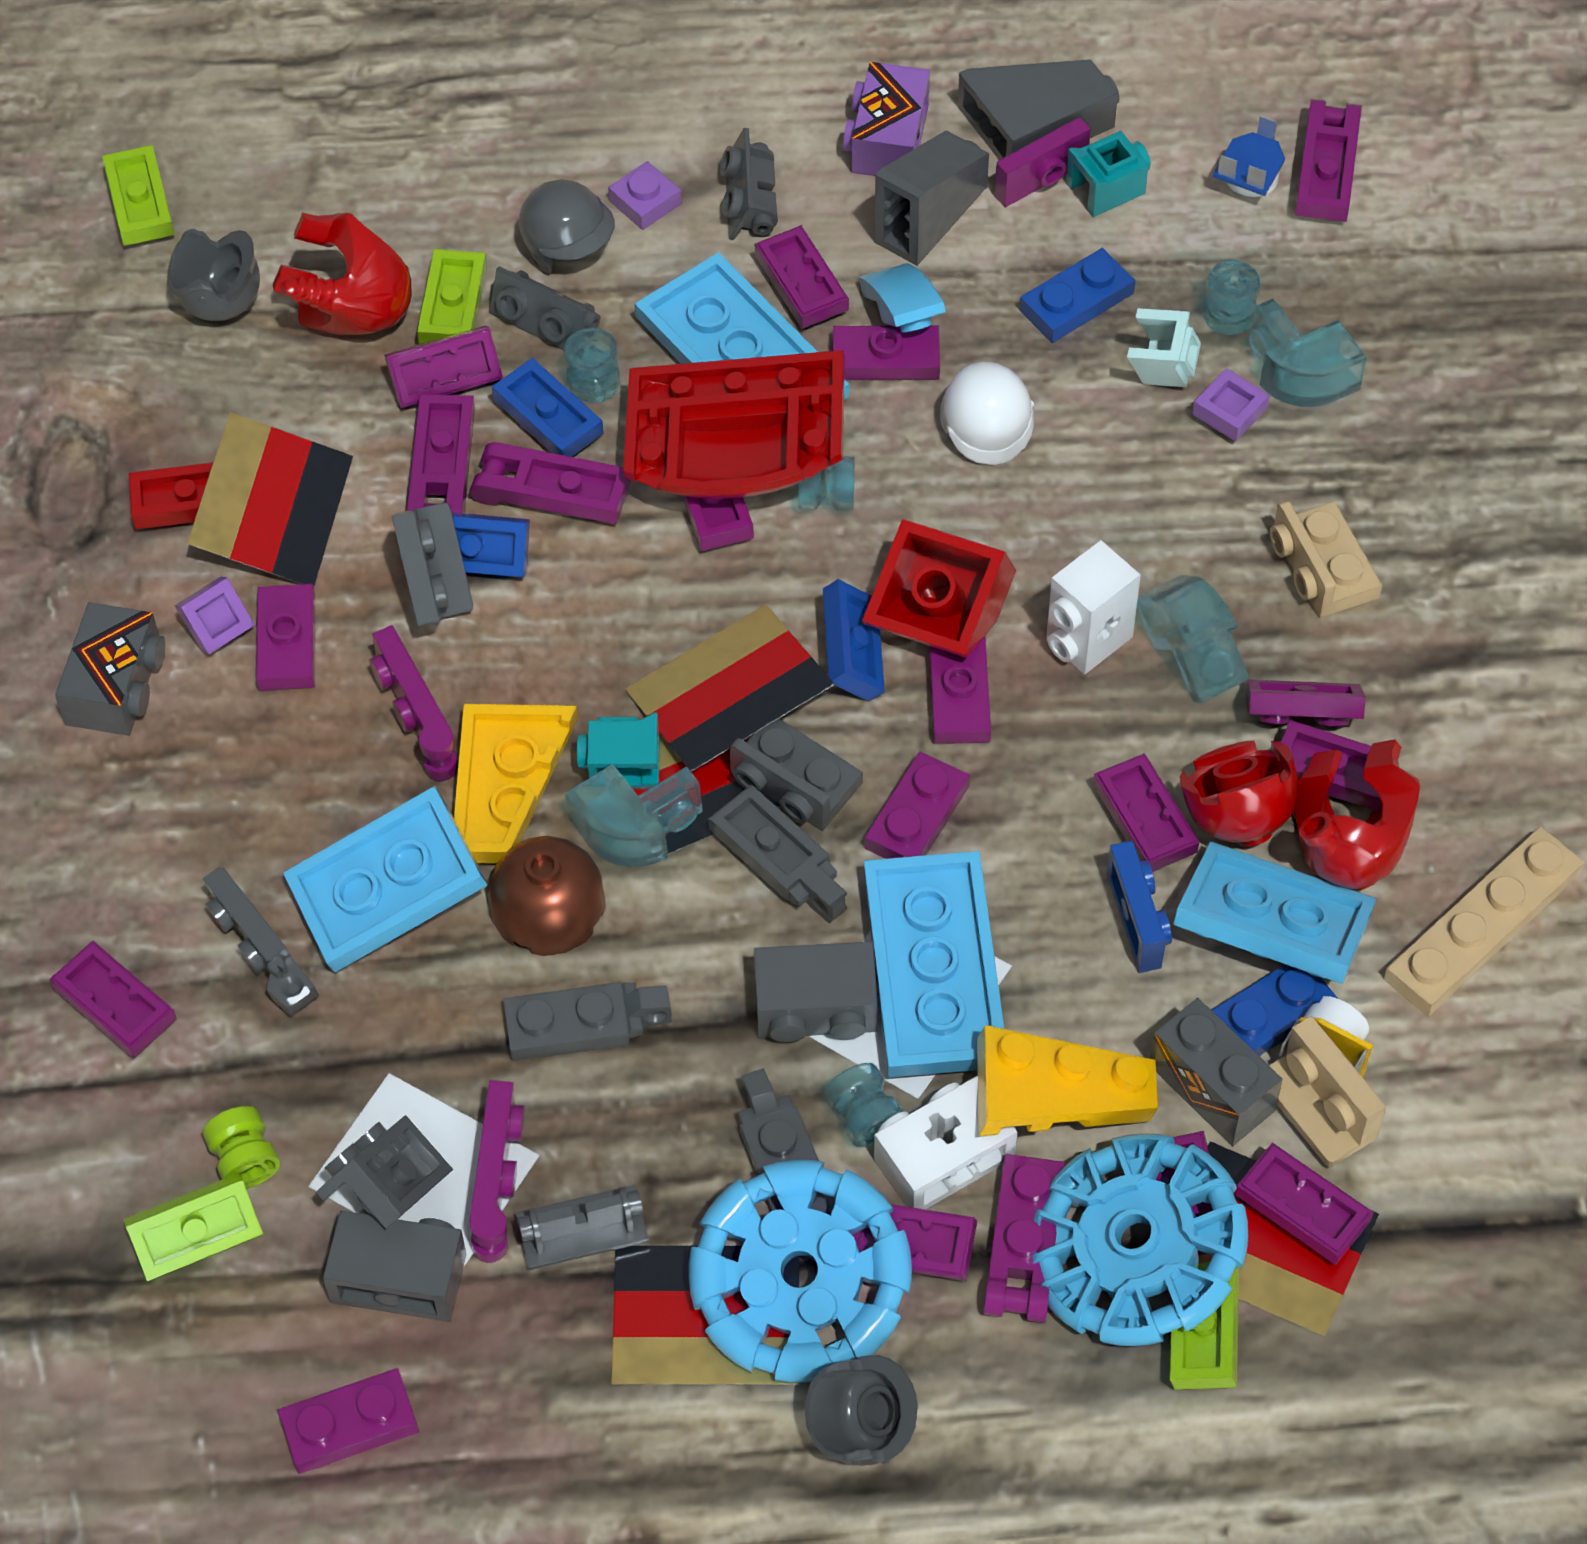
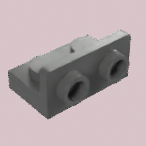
(432, 562)
(795, 773)
(387, 1170)

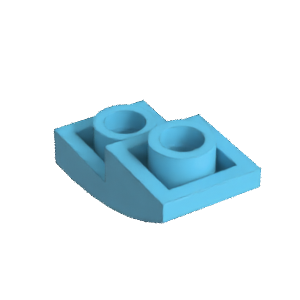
(903, 296)

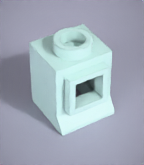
(1171, 349)

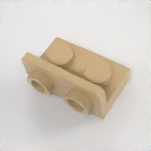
(1324, 558)
(1326, 1095)

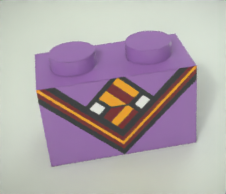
(889, 116)

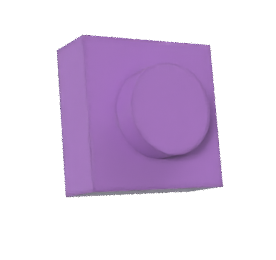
(644, 195)
(1231, 404)
(214, 615)

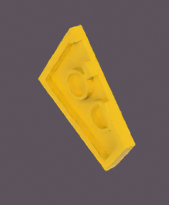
(505, 770)
(1057, 1081)

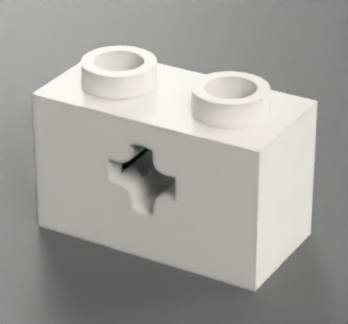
(1092, 607)
(933, 1170)

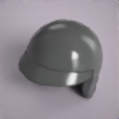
(563, 223)
(214, 277)
(861, 1410)

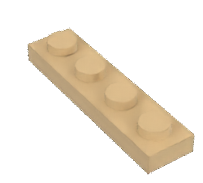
(1484, 921)

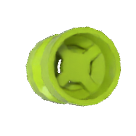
(240, 1145)

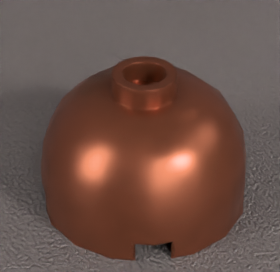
(546, 895)

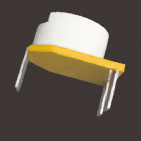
(1344, 1027)

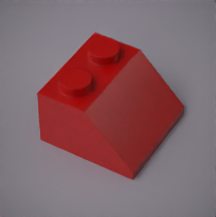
(939, 589)

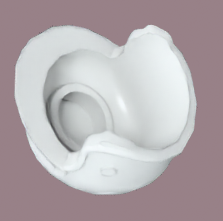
(987, 413)

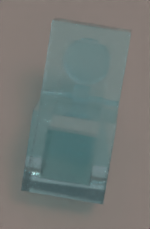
(1308, 367)
(1197, 627)
(630, 826)

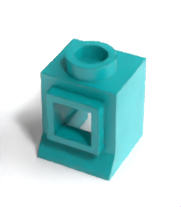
(1113, 169)
(625, 743)

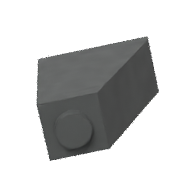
(1028, 101)
(927, 194)

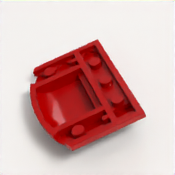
(735, 424)

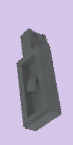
(779, 852)
(261, 946)
(582, 1018)
(775, 1133)

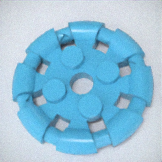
(791, 1234)
(1160, 1264)

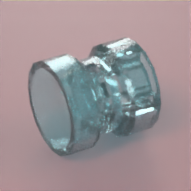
(1231, 297)
(592, 365)
(838, 487)
(861, 1101)

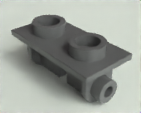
(746, 170)
(538, 308)
(582, 1227)

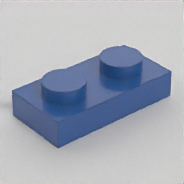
(1077, 295)
(547, 409)
(493, 544)
(852, 646)
(1132, 889)
(1271, 1006)

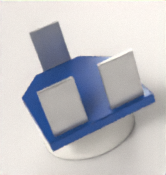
(1252, 161)

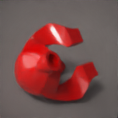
(369, 295)
(1347, 848)

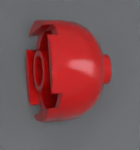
(1242, 791)

